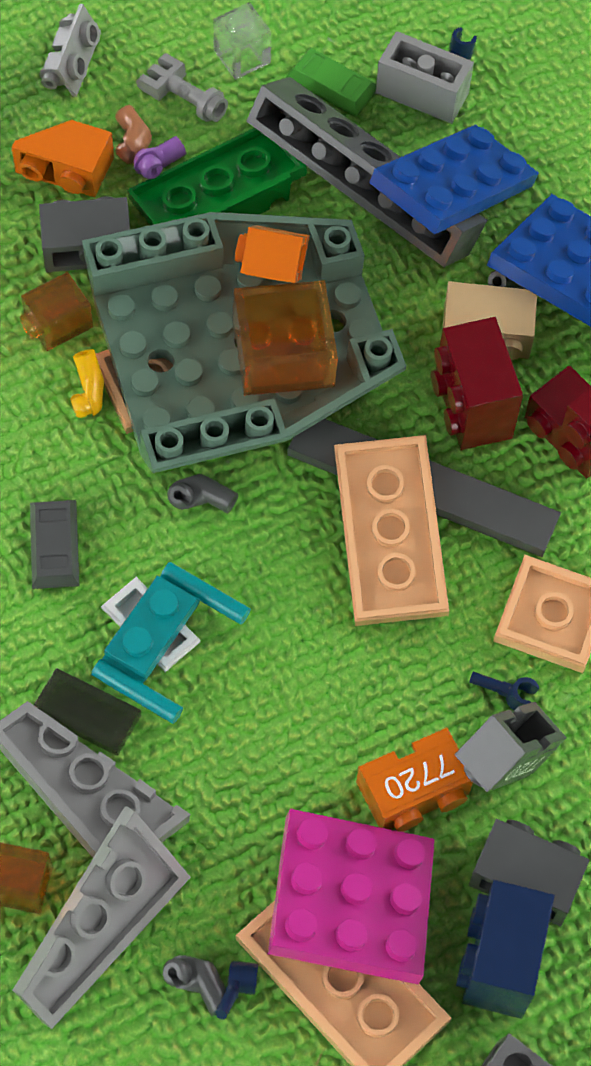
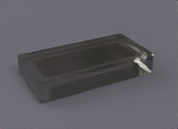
(88, 711)

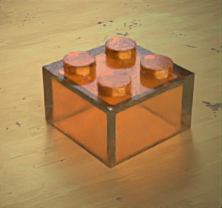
(284, 337)

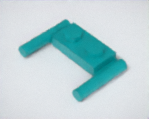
(151, 631)

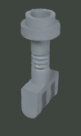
(169, 77)

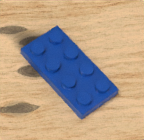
(454, 178)

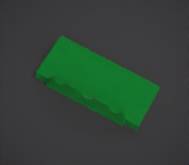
(229, 178)

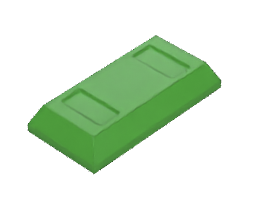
(333, 82)

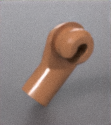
(136, 135)

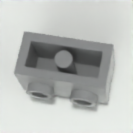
(424, 77)

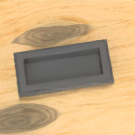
(54, 544)

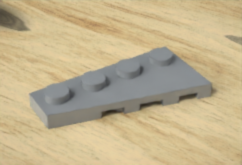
(77, 782)
(104, 914)

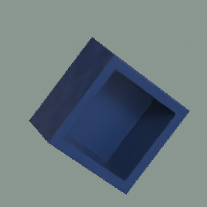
(508, 948)

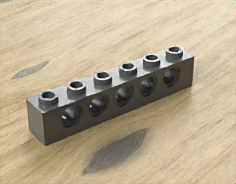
(347, 160)

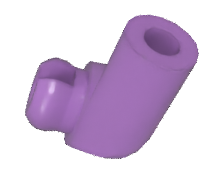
(151, 160)

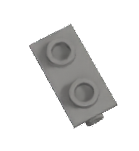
(76, 41)

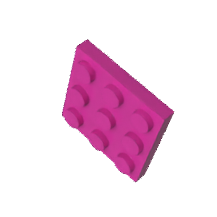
(352, 897)

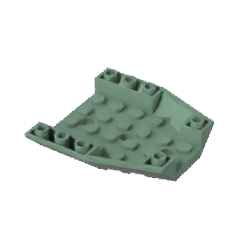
(171, 298)

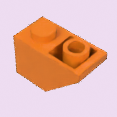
(66, 156)

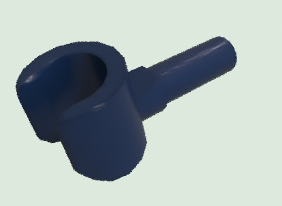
(461, 48)
(507, 689)
(241, 979)

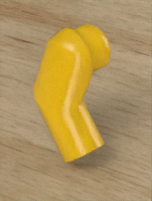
(92, 383)

